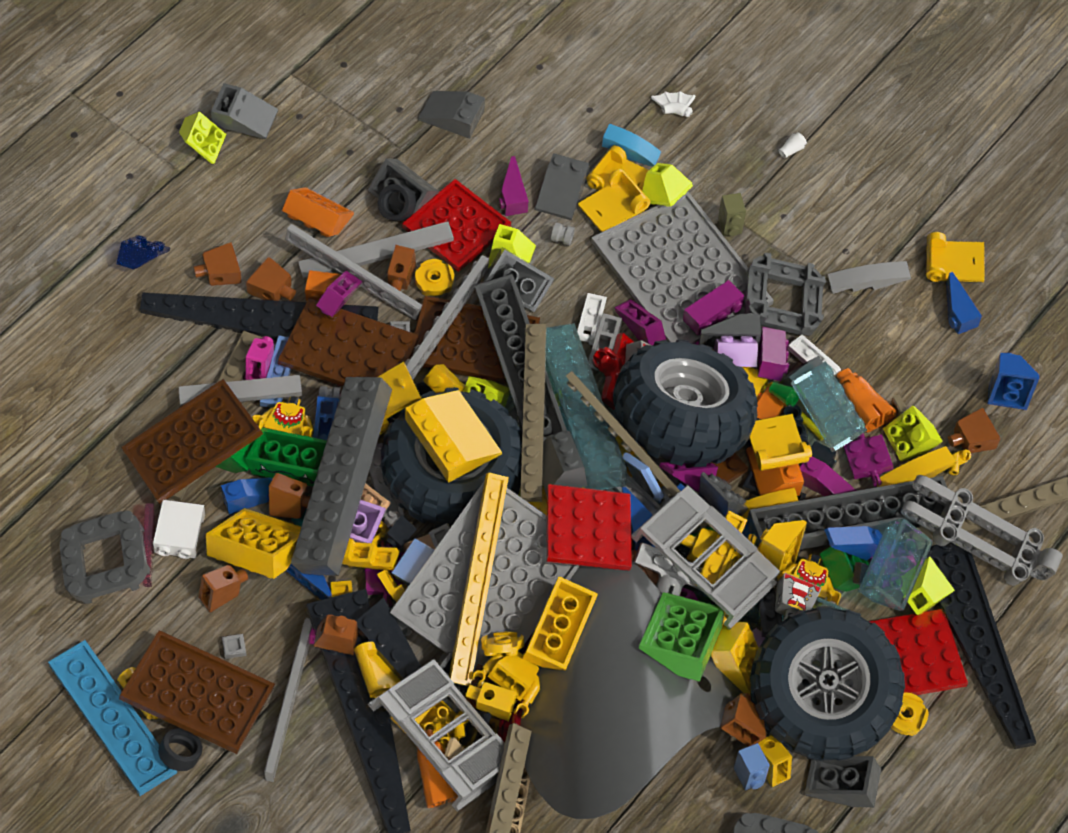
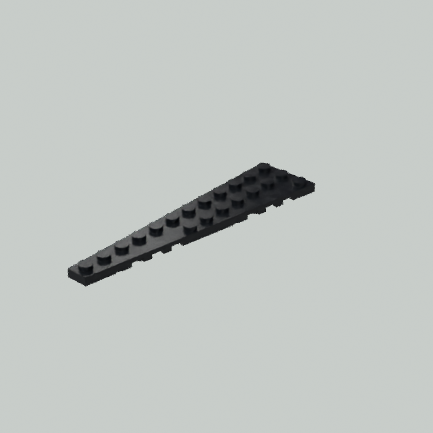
(254, 316)
(980, 640)
(368, 728)

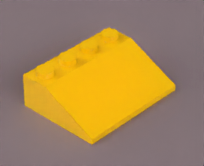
(451, 433)
(254, 542)

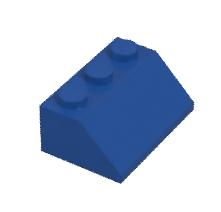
(1012, 382)

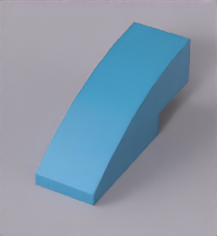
(634, 146)

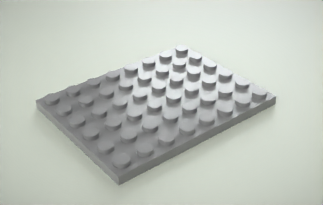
(672, 261)
(517, 583)

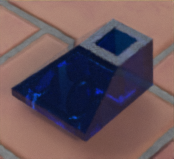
(139, 251)

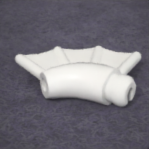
(675, 103)

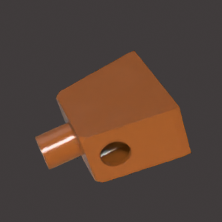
(219, 266)
(401, 267)
(270, 282)
(975, 433)
(287, 497)
(220, 586)
(337, 634)
(743, 721)

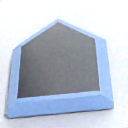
(644, 477)

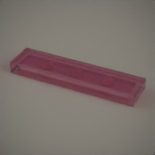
(149, 523)

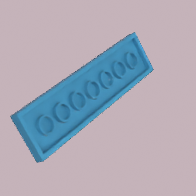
(111, 718)

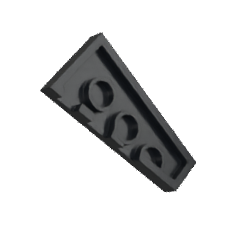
(392, 646)

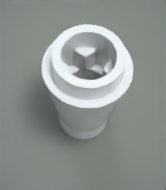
(794, 144)

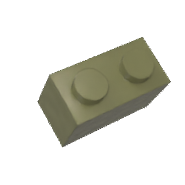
(732, 214)

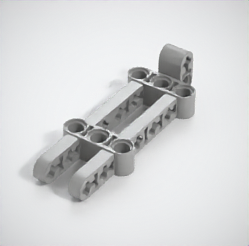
(1037, 564)

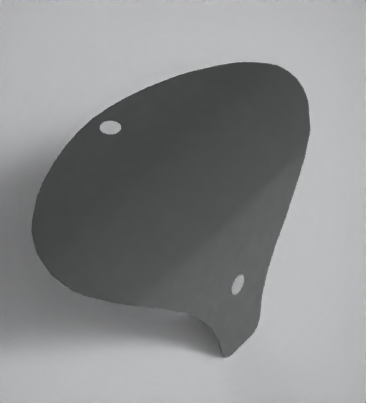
(614, 709)

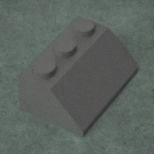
(396, 172)
(562, 462)

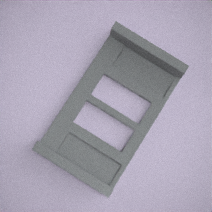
(742, 584)
(472, 769)

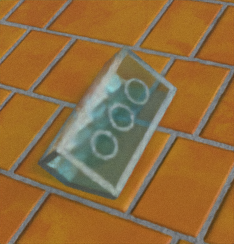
(829, 406)
(896, 565)

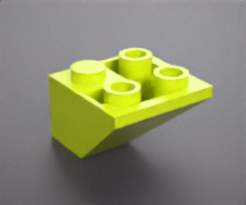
(202, 136)
(665, 184)
(512, 240)
(490, 388)
(912, 434)
(929, 588)

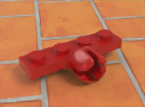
(610, 365)

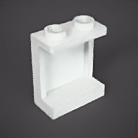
(178, 529)

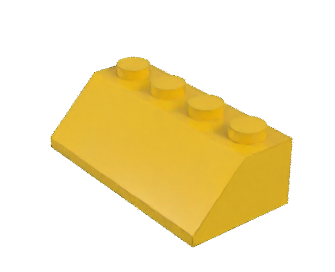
(782, 543)
(560, 625)

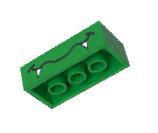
(287, 455)

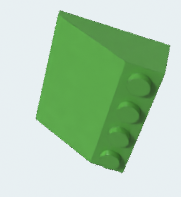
(682, 634)

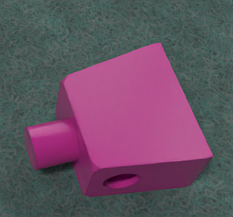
(260, 351)

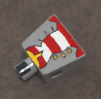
(794, 595)

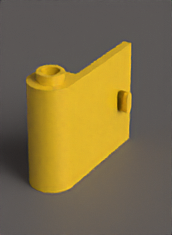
(613, 160)
(615, 202)
(954, 257)
(400, 396)
(778, 443)
(375, 672)

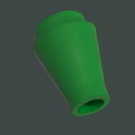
(784, 393)

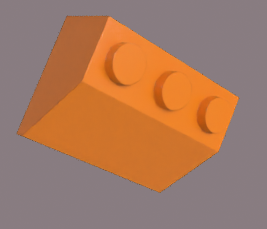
(316, 211)
(776, 478)

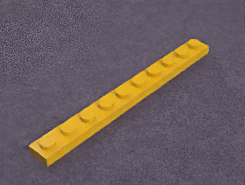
(478, 579)

